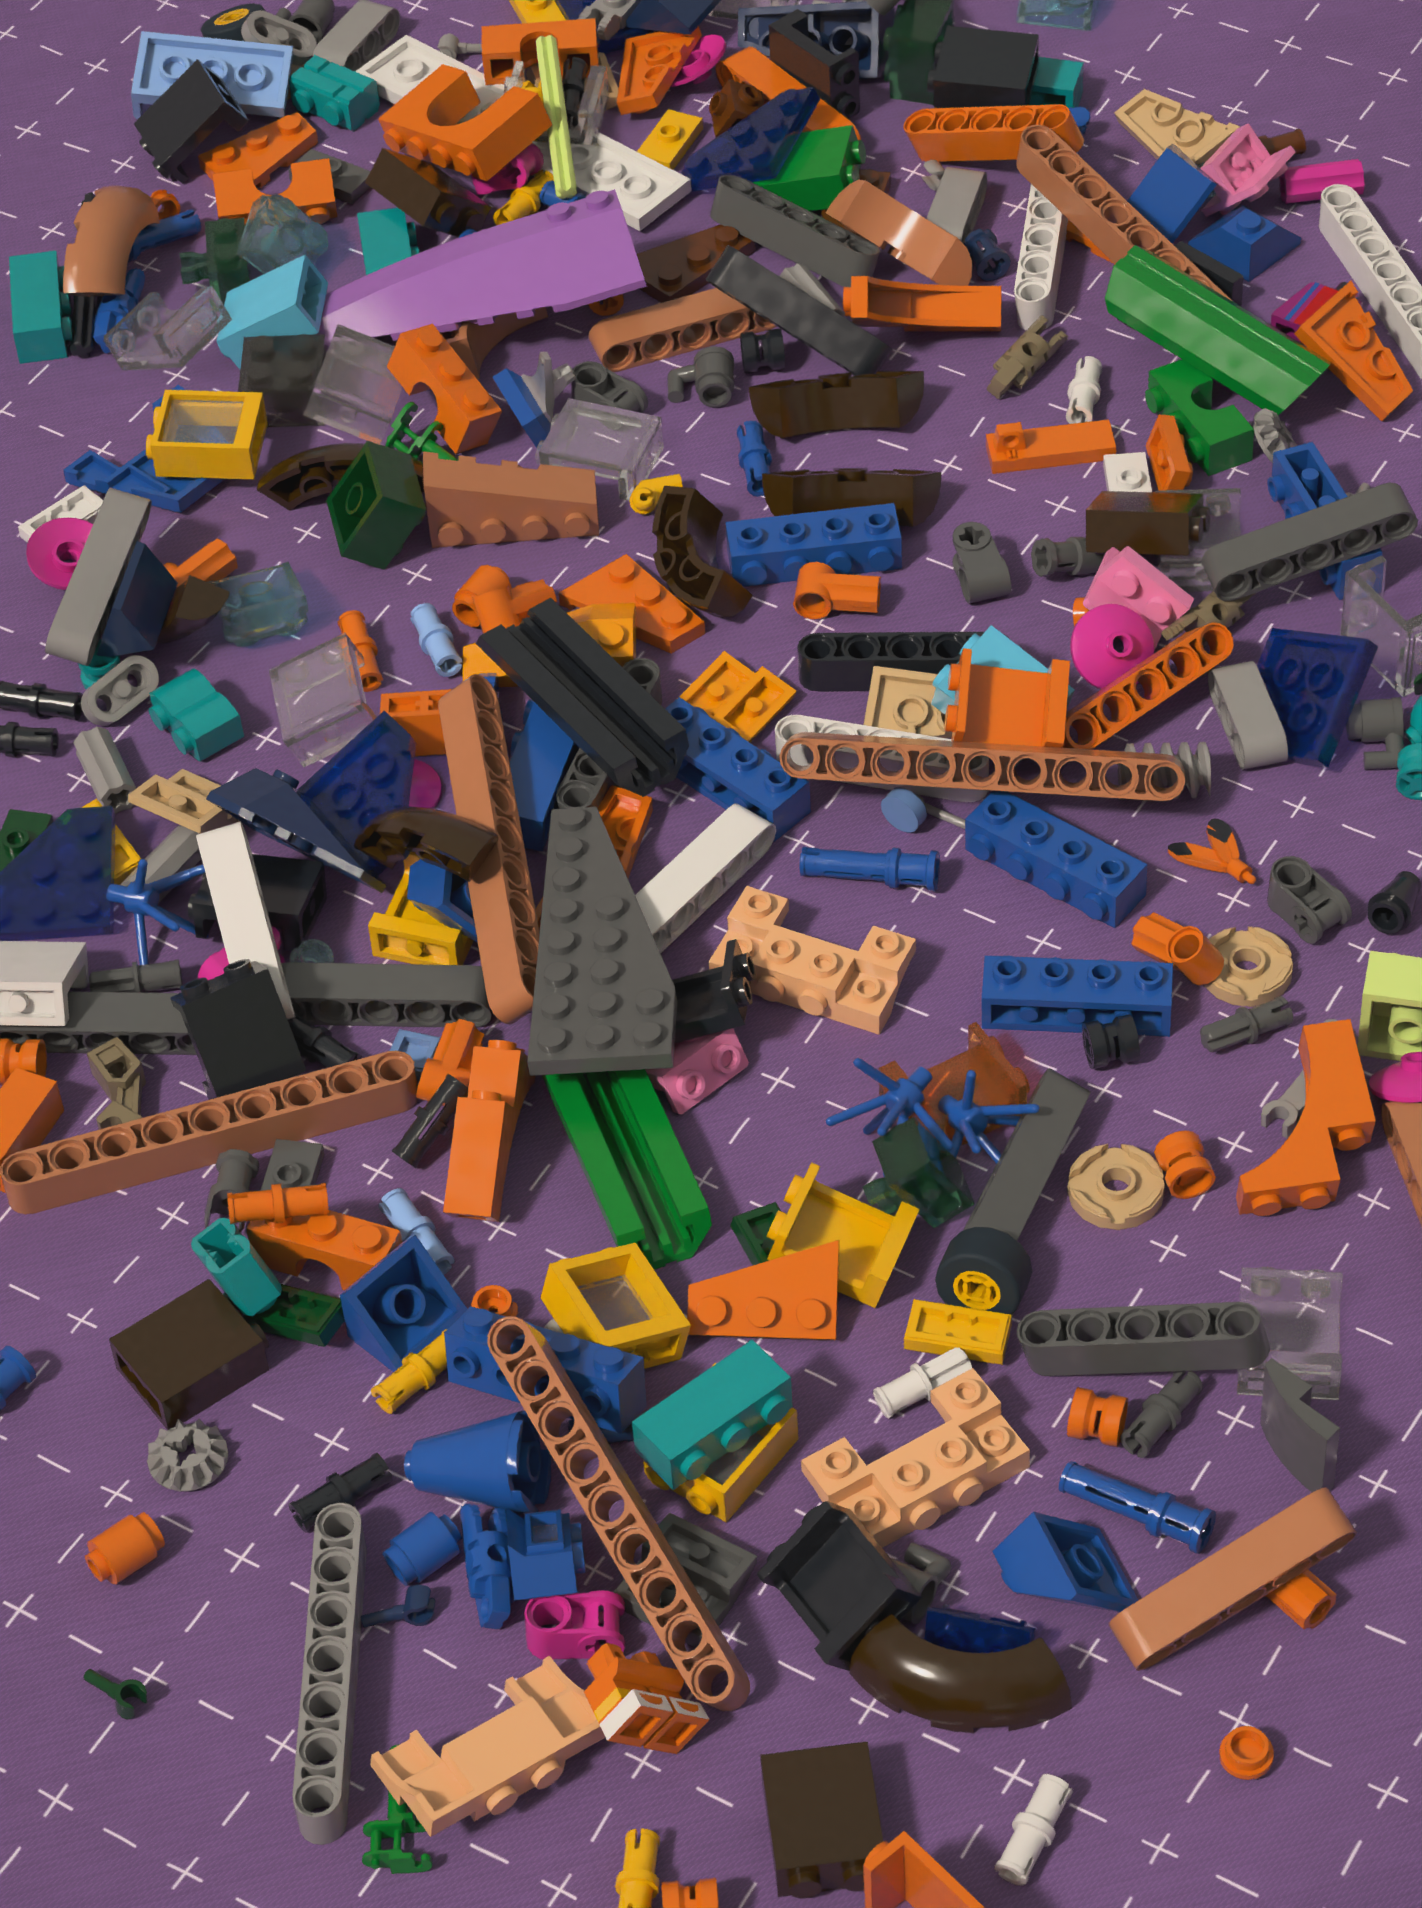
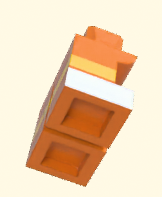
(641, 1701)

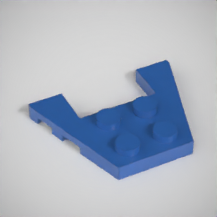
(138, 478)

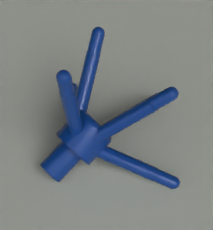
(143, 901)
(900, 1101)
(971, 1119)

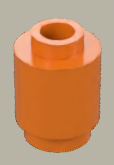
(483, 580)
(124, 1548)

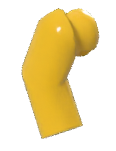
(647, 493)

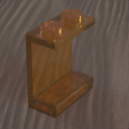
(995, 1080)

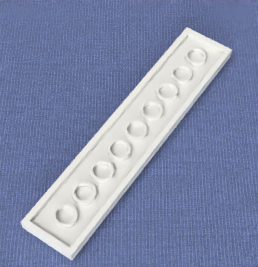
(641, 183)

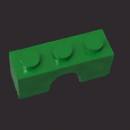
(1211, 437)

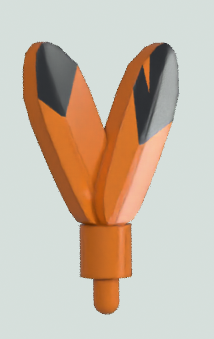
(1222, 856)

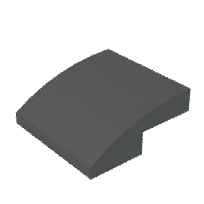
(1297, 1432)
(711, 1563)

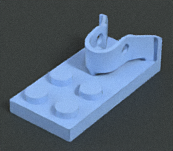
(251, 70)

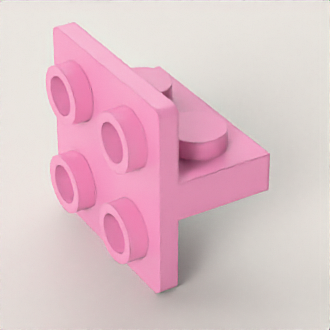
(1242, 170)
(1136, 584)

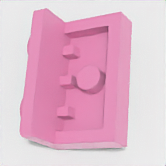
(699, 1069)

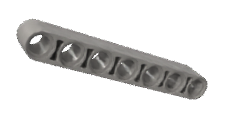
(334, 1690)

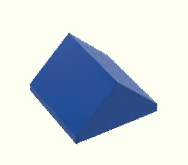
(1172, 192)
(400, 1304)

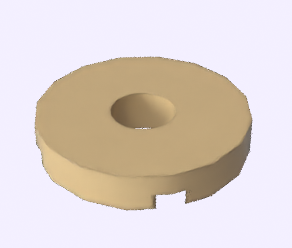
(1255, 985)
(1116, 1208)

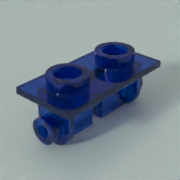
(972, 1634)

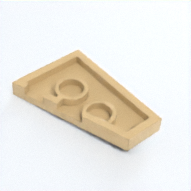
(1162, 122)
(903, 702)

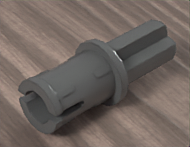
(138, 978)
(1246, 1025)

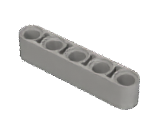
(98, 577)

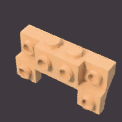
(814, 973)
(928, 1474)
(497, 1759)

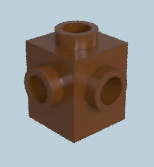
(733, 105)

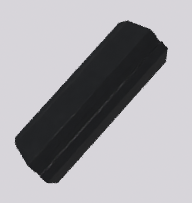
(590, 697)

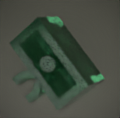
(220, 261)
(918, 1173)

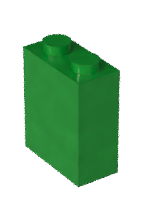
(819, 167)

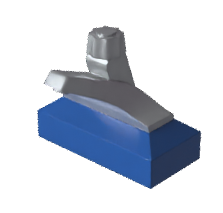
(534, 395)

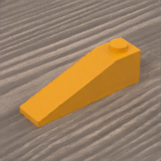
(608, 624)

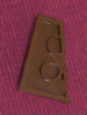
(684, 264)

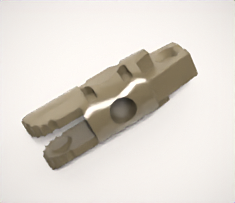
(1024, 358)
(1207, 611)

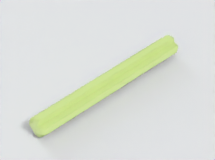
(555, 107)

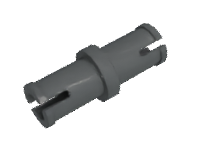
(1161, 1413)

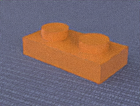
(1168, 455)

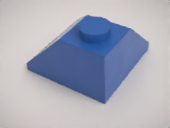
(1245, 242)
(442, 897)
(1063, 1564)

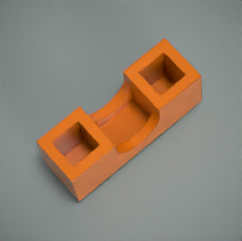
(517, 42)
(309, 191)
(465, 408)
(336, 1239)

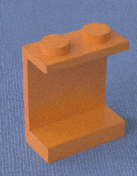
(1007, 704)
(909, 1873)

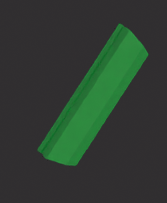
(1210, 331)
(632, 1162)

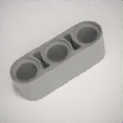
(359, 35)
(958, 201)
(1247, 715)

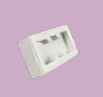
(1127, 472)
(79, 504)

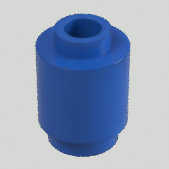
(422, 1548)

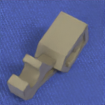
(107, 1066)

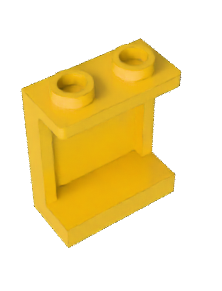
(413, 934)
(866, 1235)

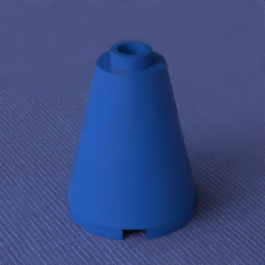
(484, 1464)

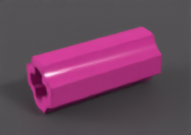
(1309, 181)

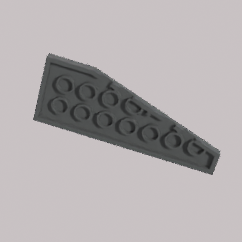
(599, 974)

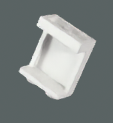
(37, 981)

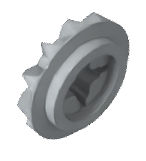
(1271, 433)
(198, 1468)

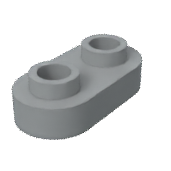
(280, 32)
(117, 692)

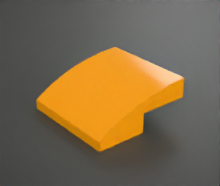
(739, 696)

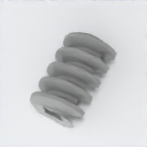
(1196, 767)

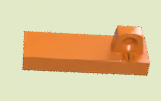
(1045, 447)

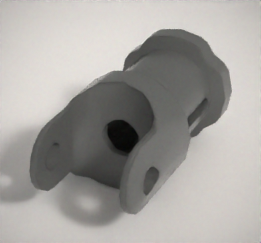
(1064, 556)
(235, 1175)

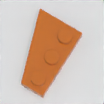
(651, 67)
(262, 149)
(1357, 357)
(659, 614)
(771, 1299)

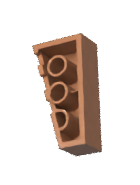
(506, 502)

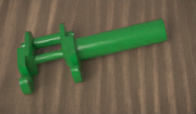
(425, 443)
(398, 1824)

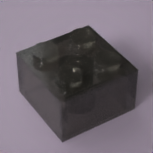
(285, 374)

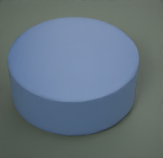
(903, 809)

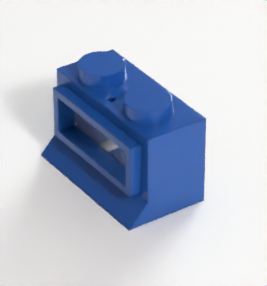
(544, 1553)

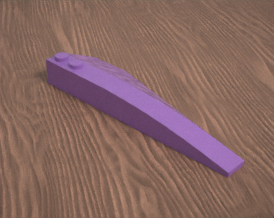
(538, 261)

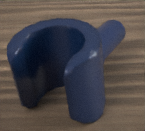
(416, 1610)

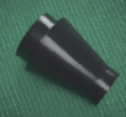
(1394, 904)

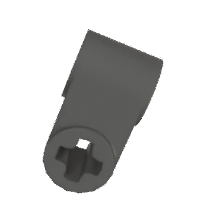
(604, 387)
(979, 564)
(1305, 899)

